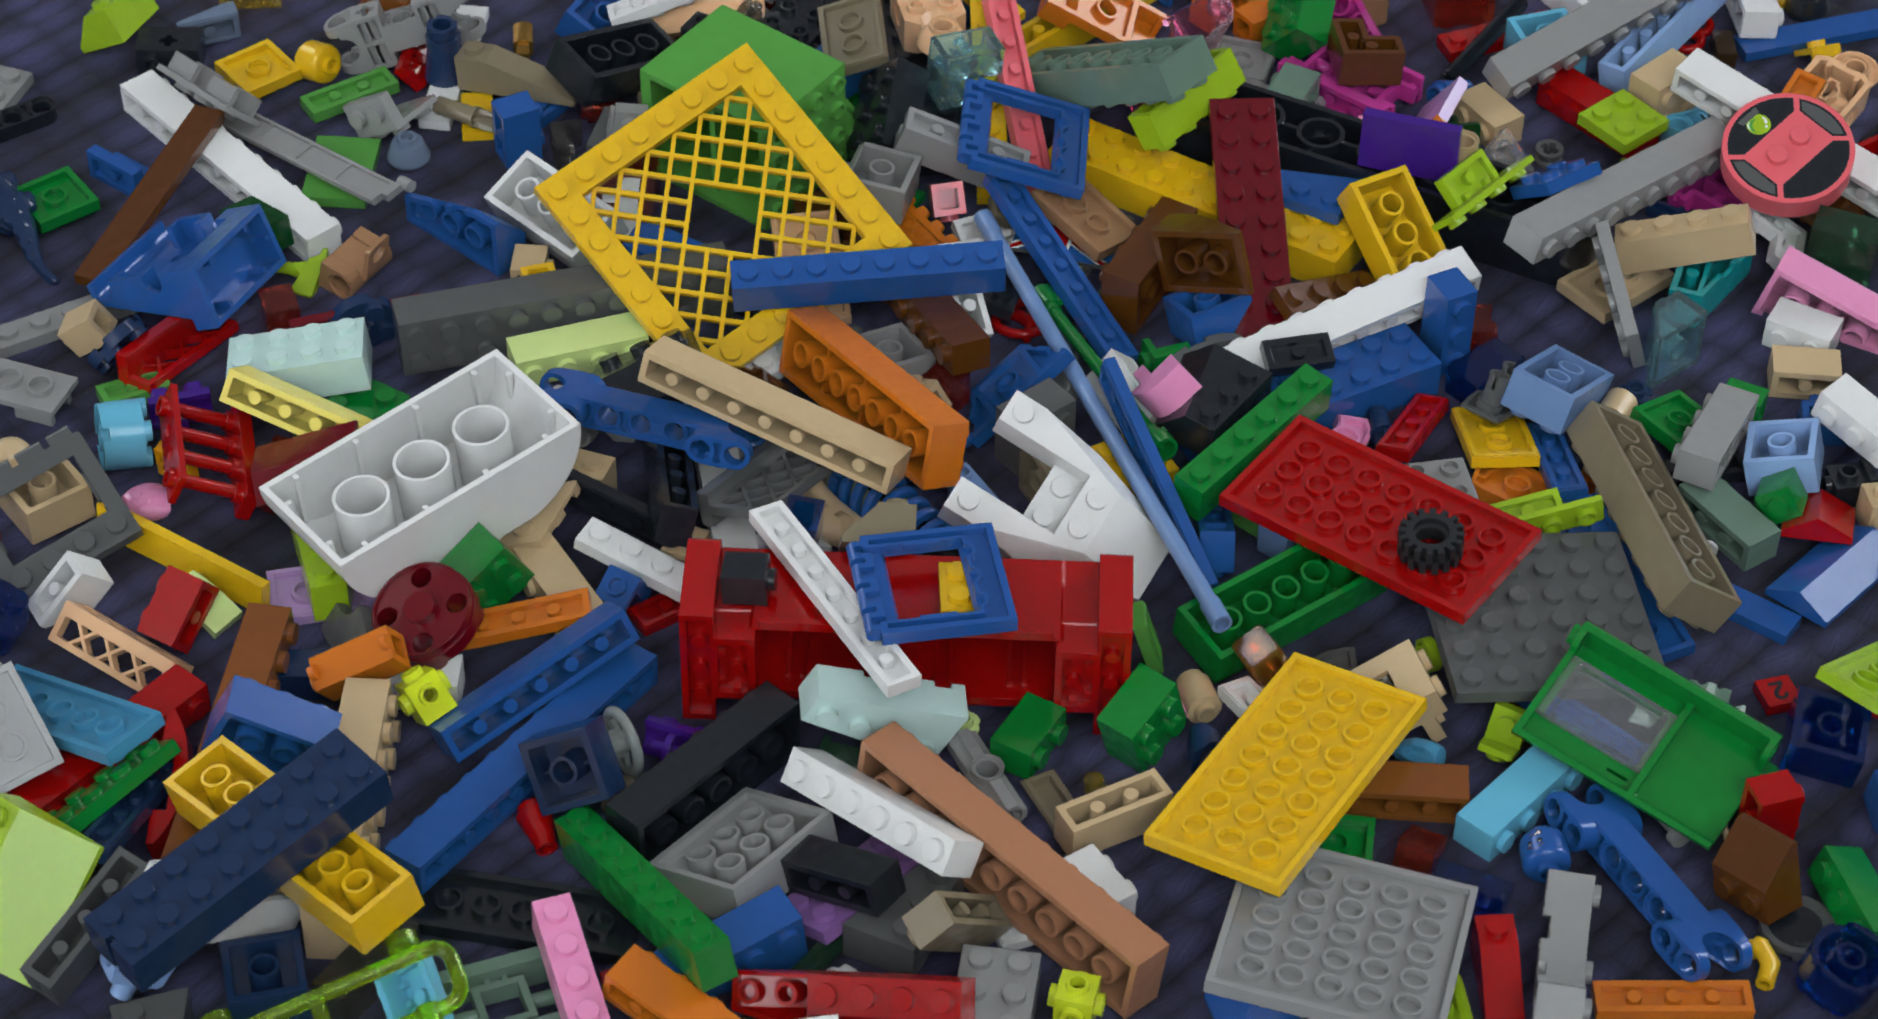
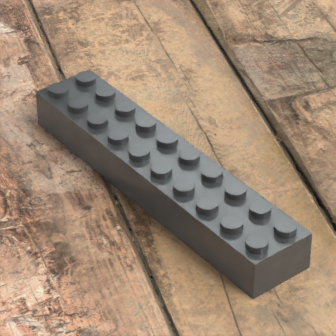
(470, 321)

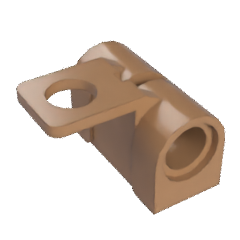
(354, 263)

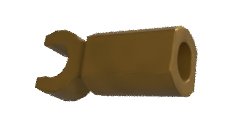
(523, 39)

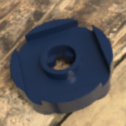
(375, 311)
(114, 341)

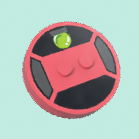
(1787, 154)

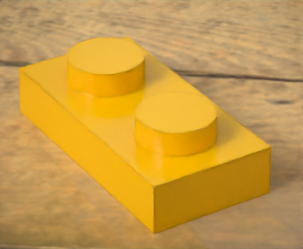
(953, 588)

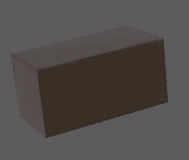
(1723, 47)

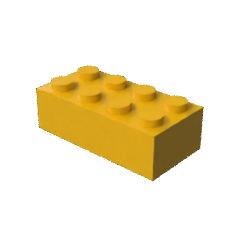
(1390, 221)

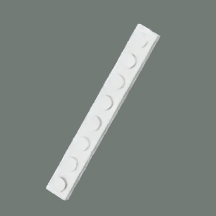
(832, 597)

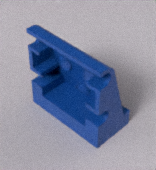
(193, 267)

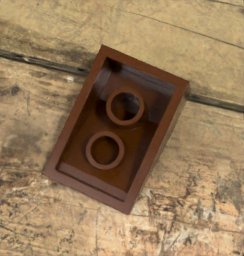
(1201, 256)

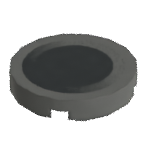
(1796, 930)

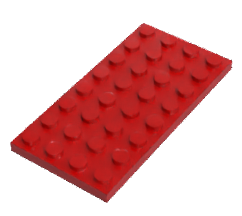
(1350, 506)

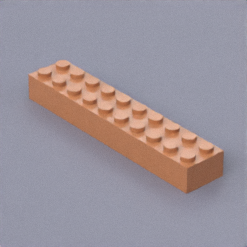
(1032, 882)

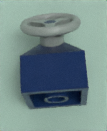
(582, 761)

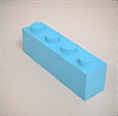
(1512, 803)

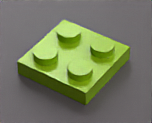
(1623, 121)

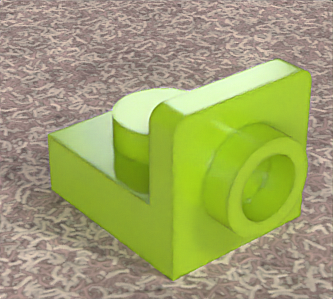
(1498, 740)

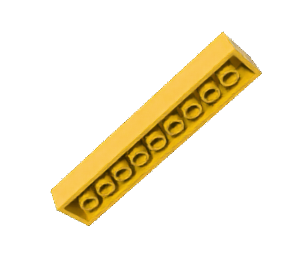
(1140, 177)

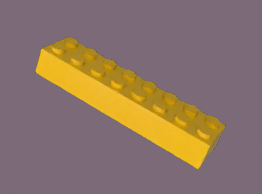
(347, 888)

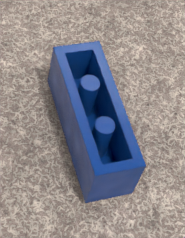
(1448, 315)

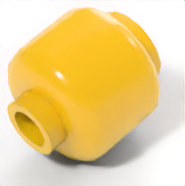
(318, 61)

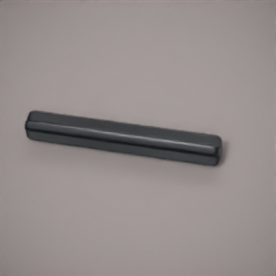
(1484, 40)

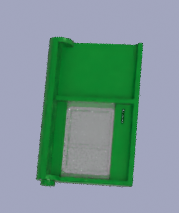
(1647, 734)

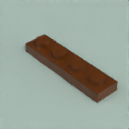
(1310, 293)

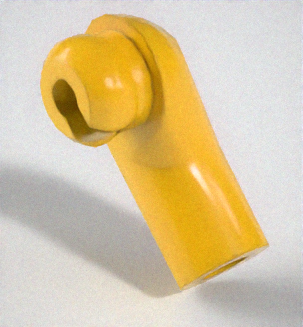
(1768, 963)

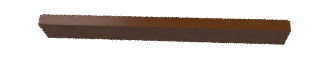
(153, 190)

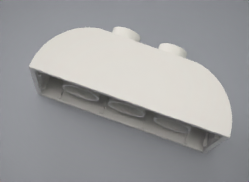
(429, 471)

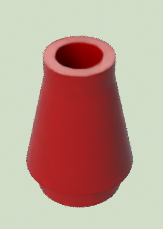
(537, 828)

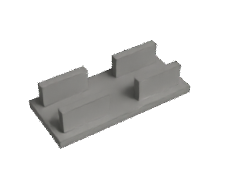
(211, 89)
(34, 391)

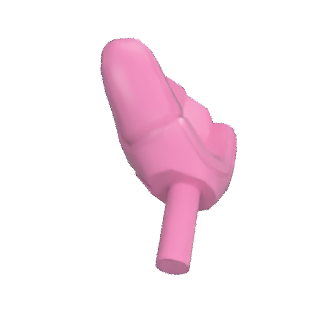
(148, 501)

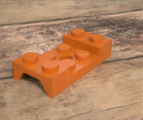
(1125, 19)

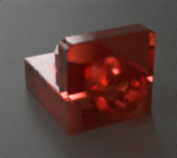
(1419, 849)

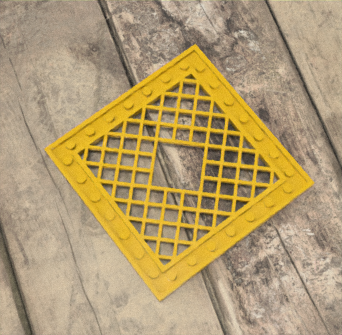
(738, 71)

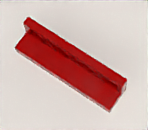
(164, 343)

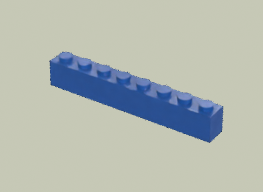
(868, 276)

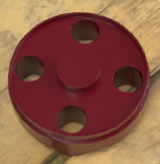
(429, 613)

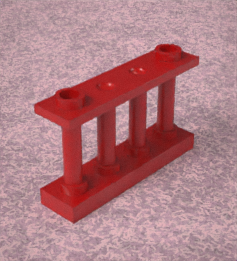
(236, 443)

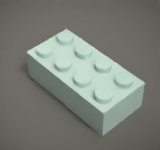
(314, 357)

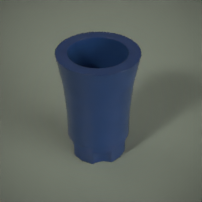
(442, 45)

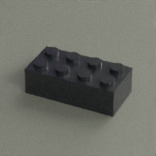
(607, 60)

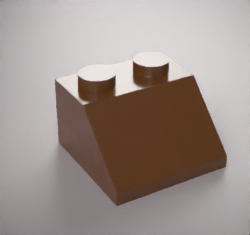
(1758, 870)

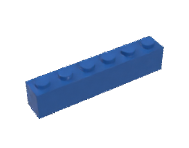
(533, 681)

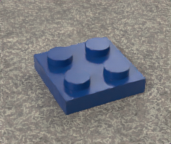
(1556, 178)

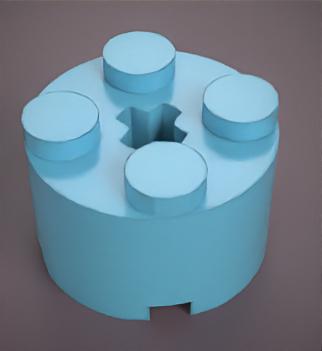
(123, 434)

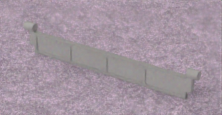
(319, 160)

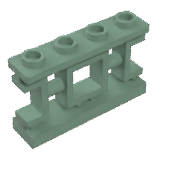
(502, 980)

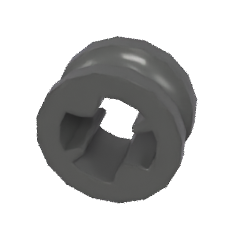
(1548, 152)

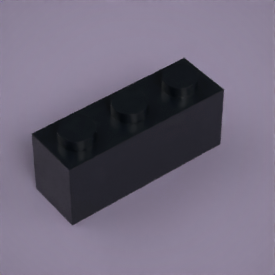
(843, 875)

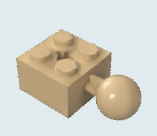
(47, 502)

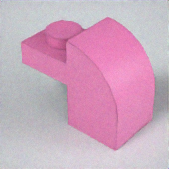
(1165, 387)

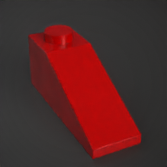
(1497, 966)

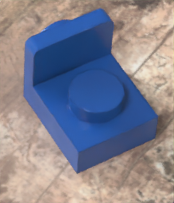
(622, 587)

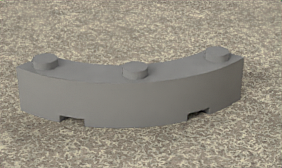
(1562, 956)

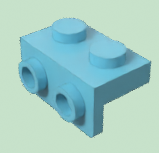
(409, 988)

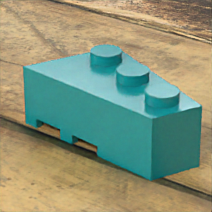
(1710, 281)

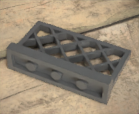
(765, 479)

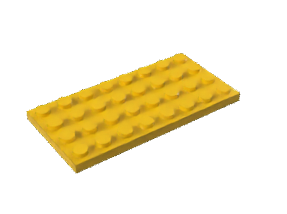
(1285, 773)

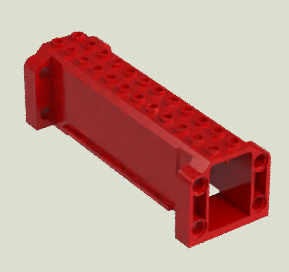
(1067, 646)

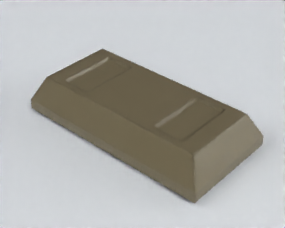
(1046, 792)

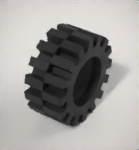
(1427, 555)

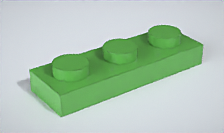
(329, 100)

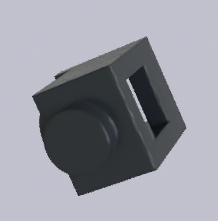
(1846, 479)

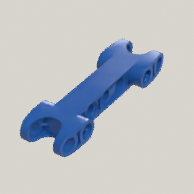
(701, 435)
(1679, 921)

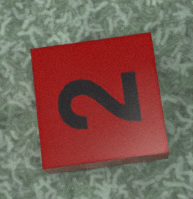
(1775, 693)

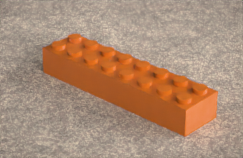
(870, 389)

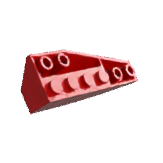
(851, 995)

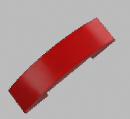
(162, 820)

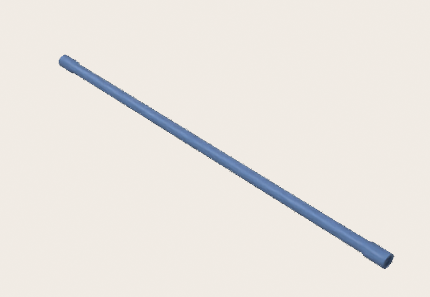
(1209, 603)

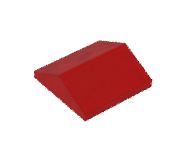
(1823, 520)

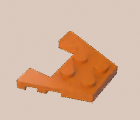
(1507, 483)

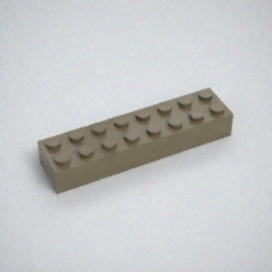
(1653, 518)

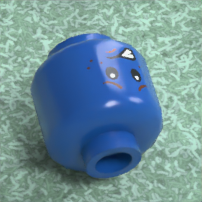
(1544, 850)

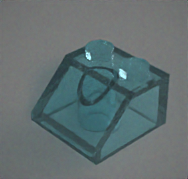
(1673, 337)

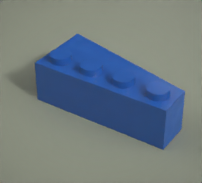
(762, 936)

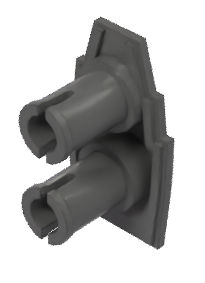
(1487, 402)

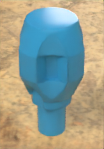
(1420, 751)

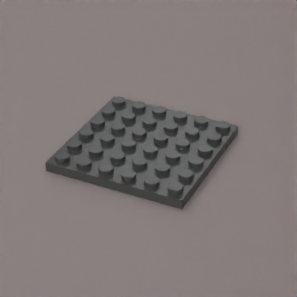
(1524, 624)

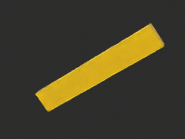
(171, 549)

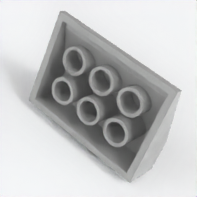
(740, 849)

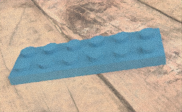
(87, 719)

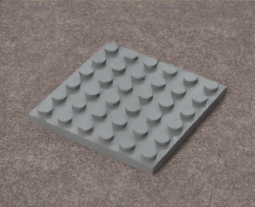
(1345, 942)

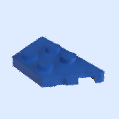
(1019, 372)

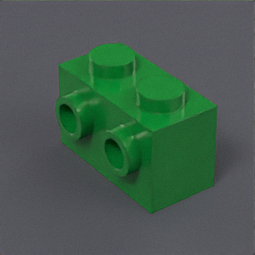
(1029, 735)

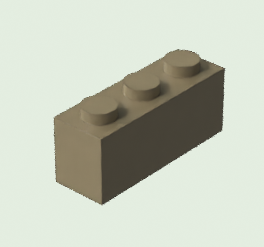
(955, 918)

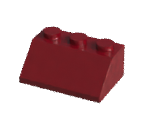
(282, 455)

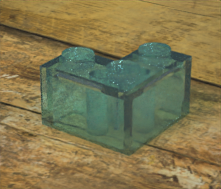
(958, 58)

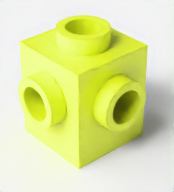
(424, 694)
(1077, 996)

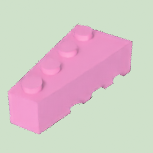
(1820, 287)

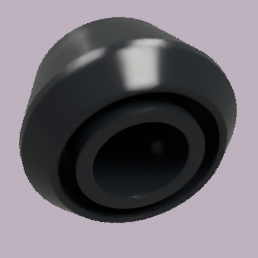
(1806, 9)

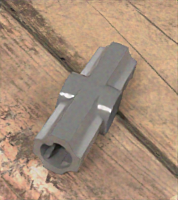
(985, 771)

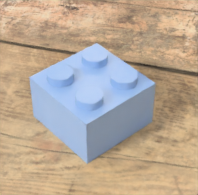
(1783, 445)

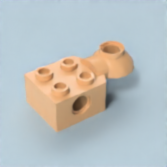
(921, 19)
(1848, 81)

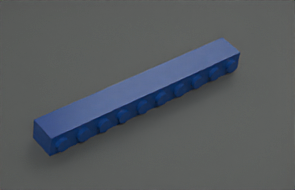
(501, 781)

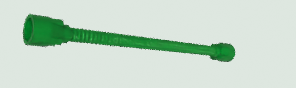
(1162, 438)

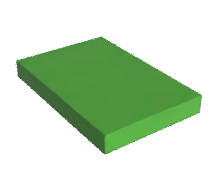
(360, 150)

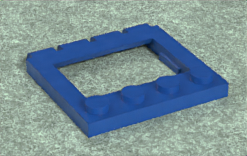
(1069, 137)
(983, 572)

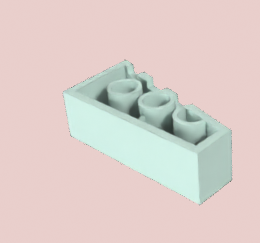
(857, 707)

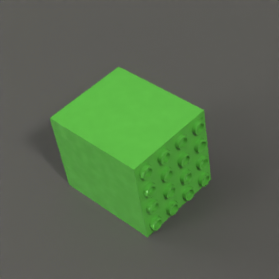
(807, 75)

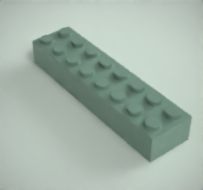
(1123, 71)

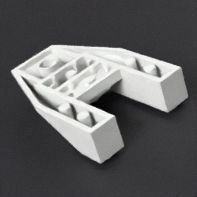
(1075, 512)

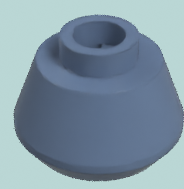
(408, 152)

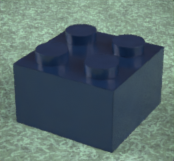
(263, 973)

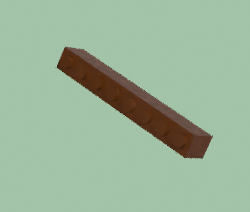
(942, 328)

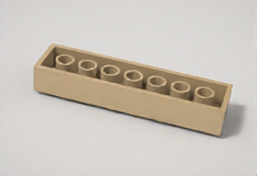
(370, 723)

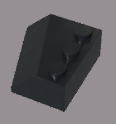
(623, 369)
(1228, 393)

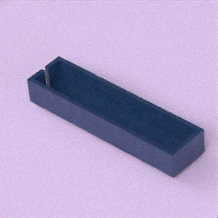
(238, 859)

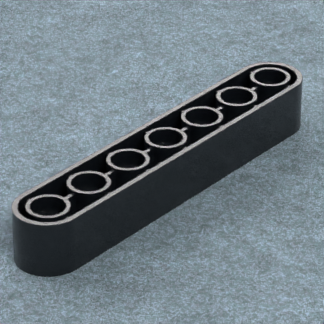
(1328, 144)

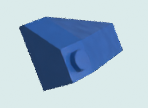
(467, 230)

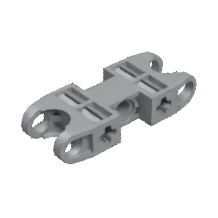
(386, 33)

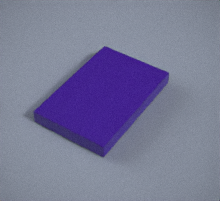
(1398, 139)

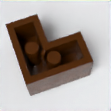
(1364, 58)

